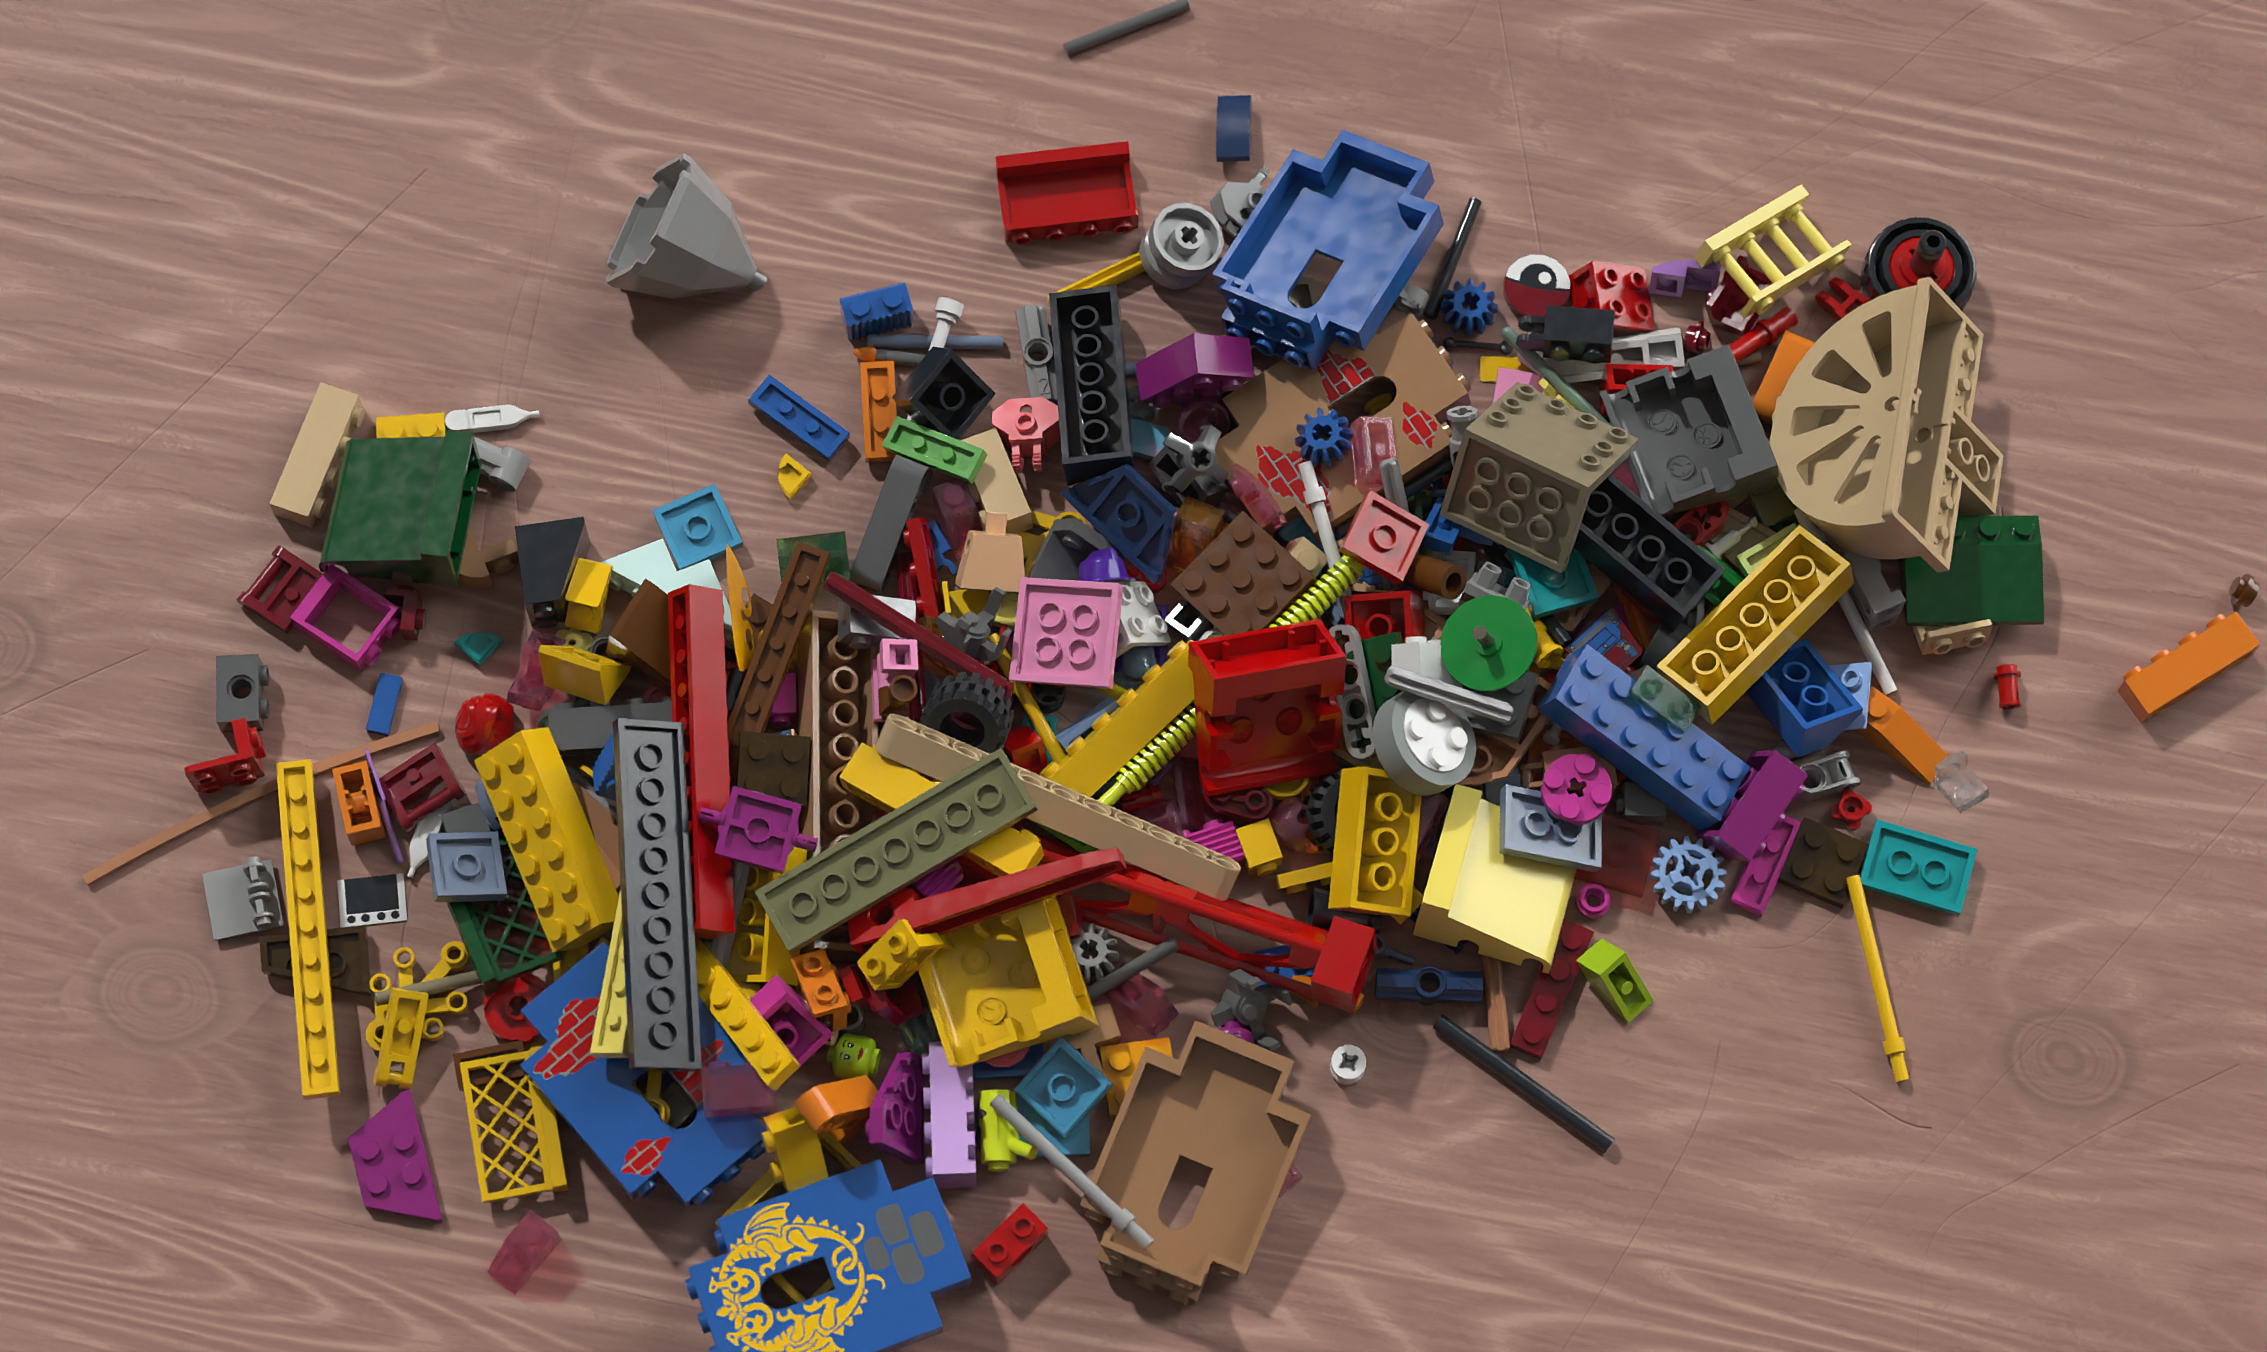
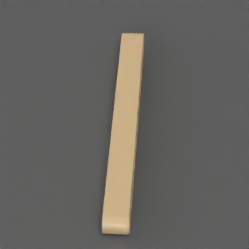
(1069, 811)

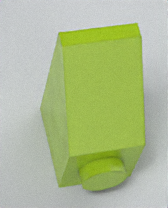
(1615, 979)

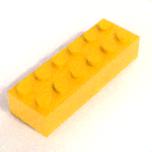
(1757, 623)
(550, 838)

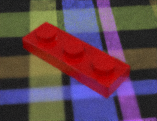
(924, 567)

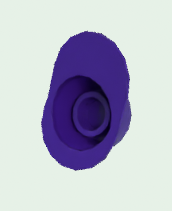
(1103, 567)

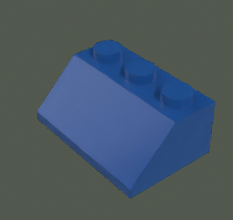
(1804, 699)

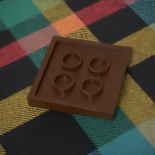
(1243, 579)

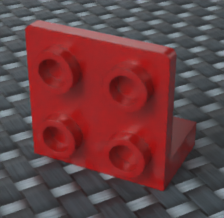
(1614, 288)

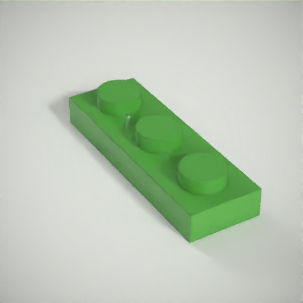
(934, 450)

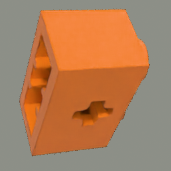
(358, 803)

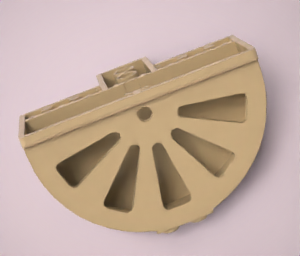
(1882, 431)

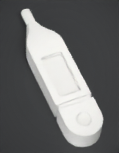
(487, 418)
(430, 824)

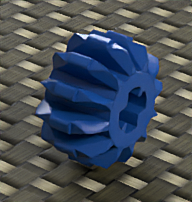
(1470, 296)
(1329, 426)

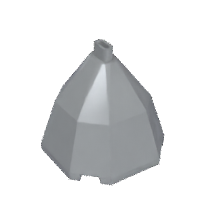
(682, 239)

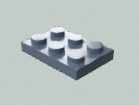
(1536, 835)

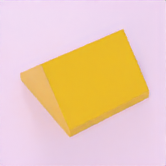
(581, 672)

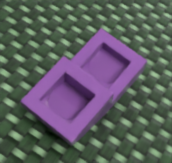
(1673, 276)

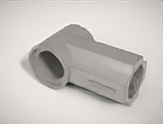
(502, 466)

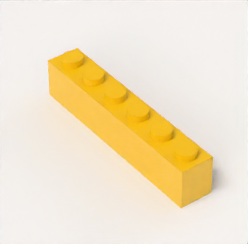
(1128, 728)
(894, 784)

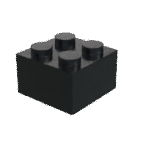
(943, 393)

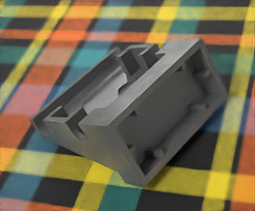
(1694, 434)

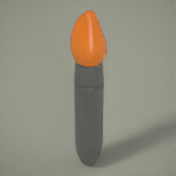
(871, 354)

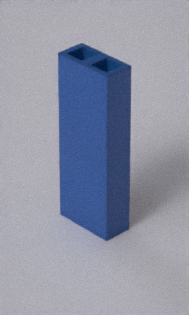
(384, 704)

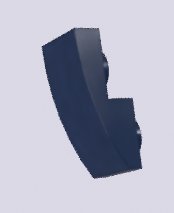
(1233, 128)

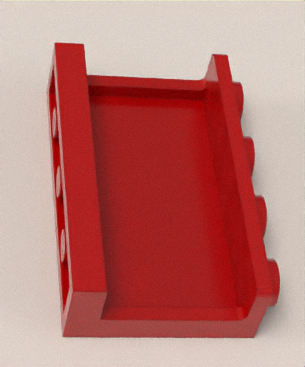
(1066, 192)

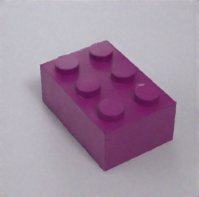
(1194, 370)
(1755, 806)

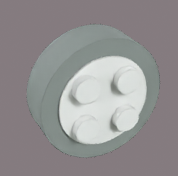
(1423, 743)

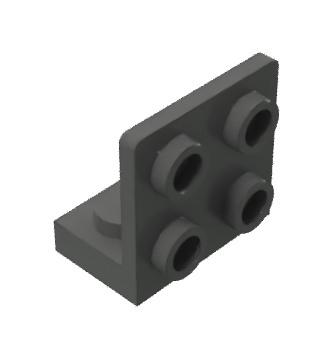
(1065, 548)

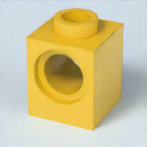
(1260, 848)

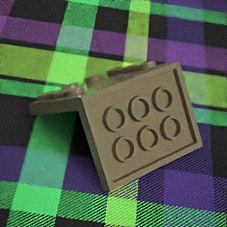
(1531, 473)

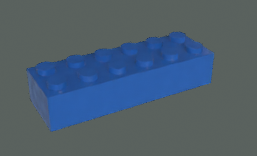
(1679, 769)

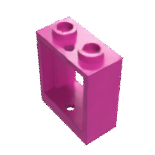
(320, 598)

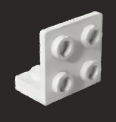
(1139, 618)

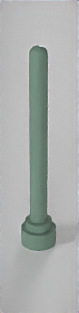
(1551, 375)

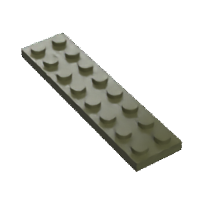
(895, 851)

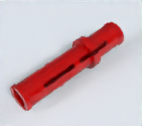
(1764, 333)

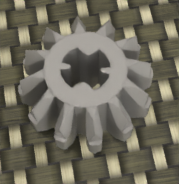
(1103, 953)

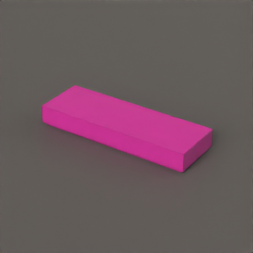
(1764, 871)

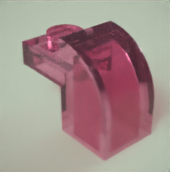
(529, 687)

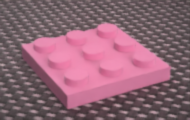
(1066, 632)

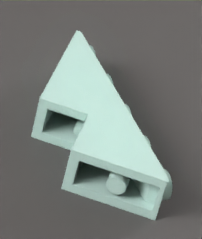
(656, 565)

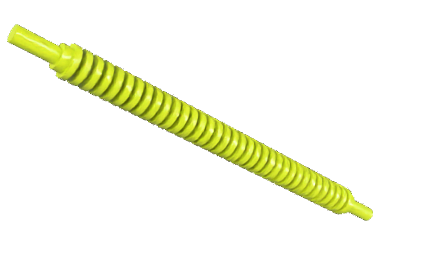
(1304, 610)

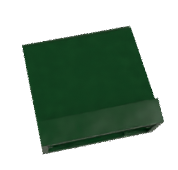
(403, 507)

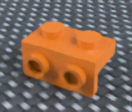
(821, 987)

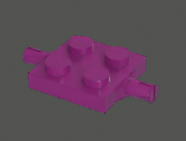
(758, 830)

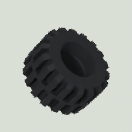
(974, 697)
(1321, 811)

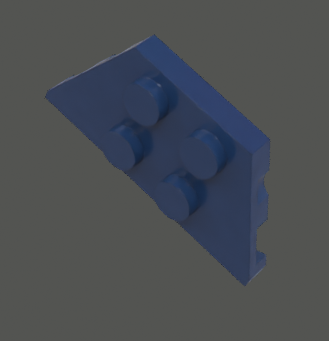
(1129, 516)

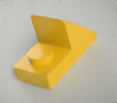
(588, 595)

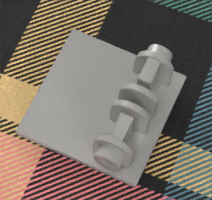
(243, 899)

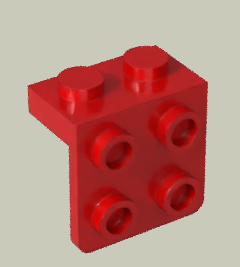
(237, 768)

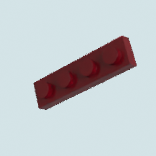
(1551, 992)

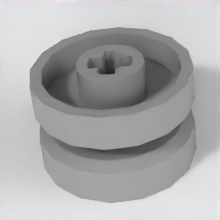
(1181, 246)

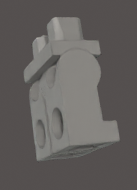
(1870, 592)

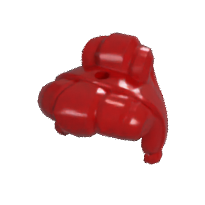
(484, 723)

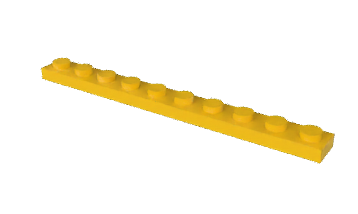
(307, 930)

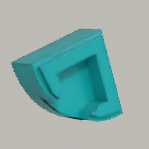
(479, 646)

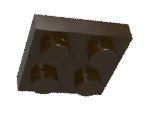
(774, 765)
(1822, 862)

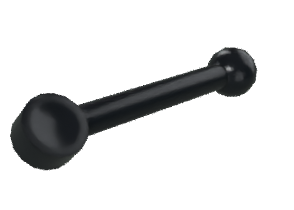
(1449, 343)

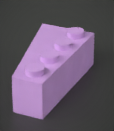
(951, 1121)

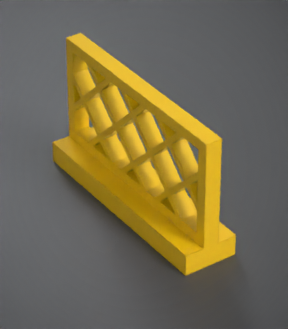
(546, 1131)

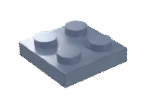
(466, 866)

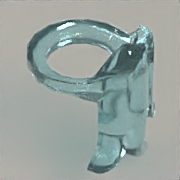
(1135, 664)

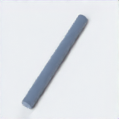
(924, 342)

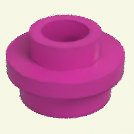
(1598, 892)

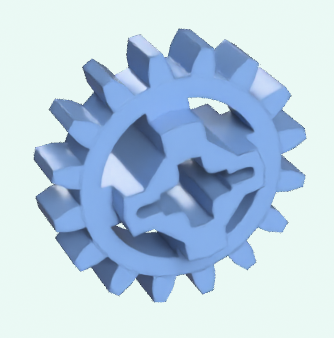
(1683, 861)

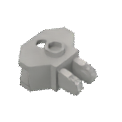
(1237, 202)

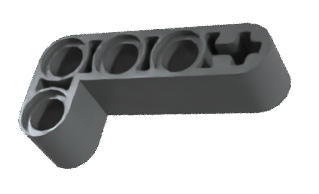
(885, 531)

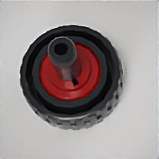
(1915, 251)

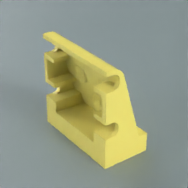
(1488, 897)

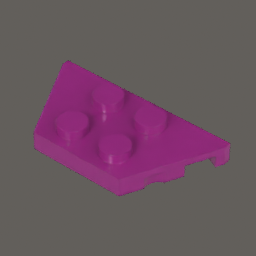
(394, 1162)

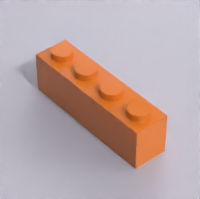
(2187, 667)

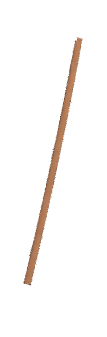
(252, 796)

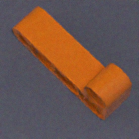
(838, 1107)

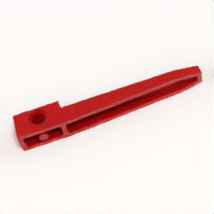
(982, 900)

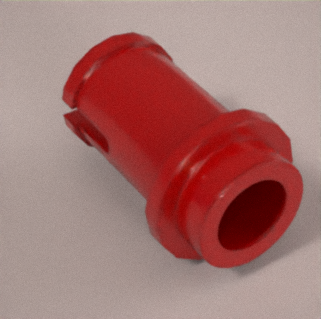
(2008, 686)
(1141, 799)

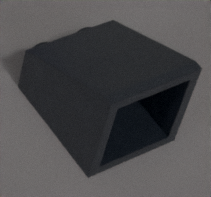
(547, 564)

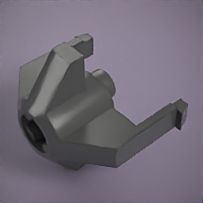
(1195, 459)
(972, 630)
(1247, 1003)

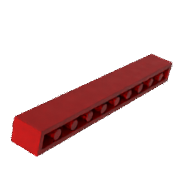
(701, 704)

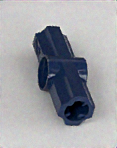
(1405, 986)

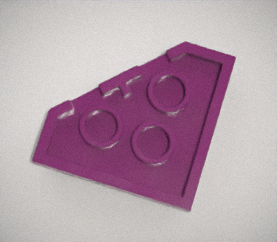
(898, 1111)

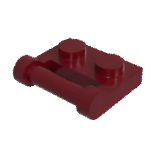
(286, 595)
(416, 778)

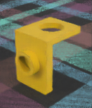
(963, 601)

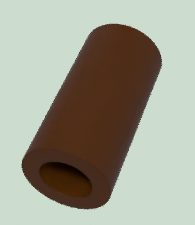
(1435, 577)

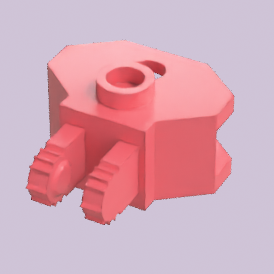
(1027, 432)

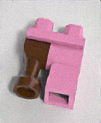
(893, 678)

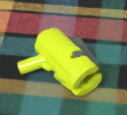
(997, 1136)

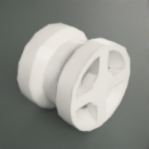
(1345, 1071)

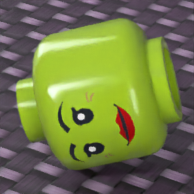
(854, 1056)

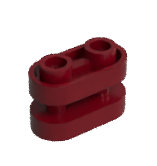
(1240, 806)

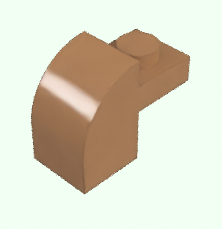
(479, 564)
(1103, 1035)

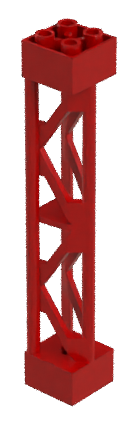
(1339, 954)

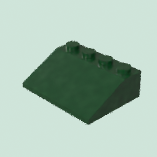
(1990, 576)

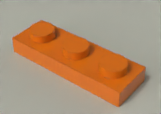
(877, 408)

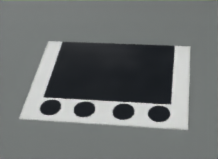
(372, 900)

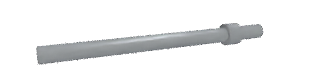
(1121, 1219)

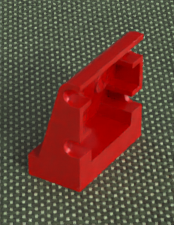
(1267, 705)

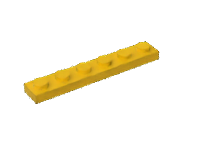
(742, 1019)

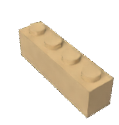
(317, 455)

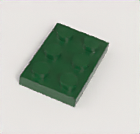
(1378, 660)

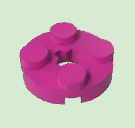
(1567, 806)

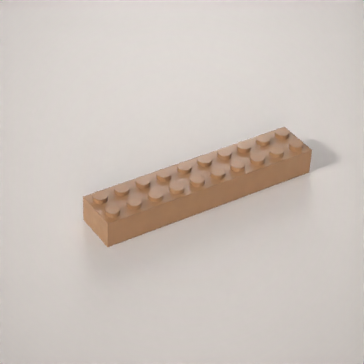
(838, 718)

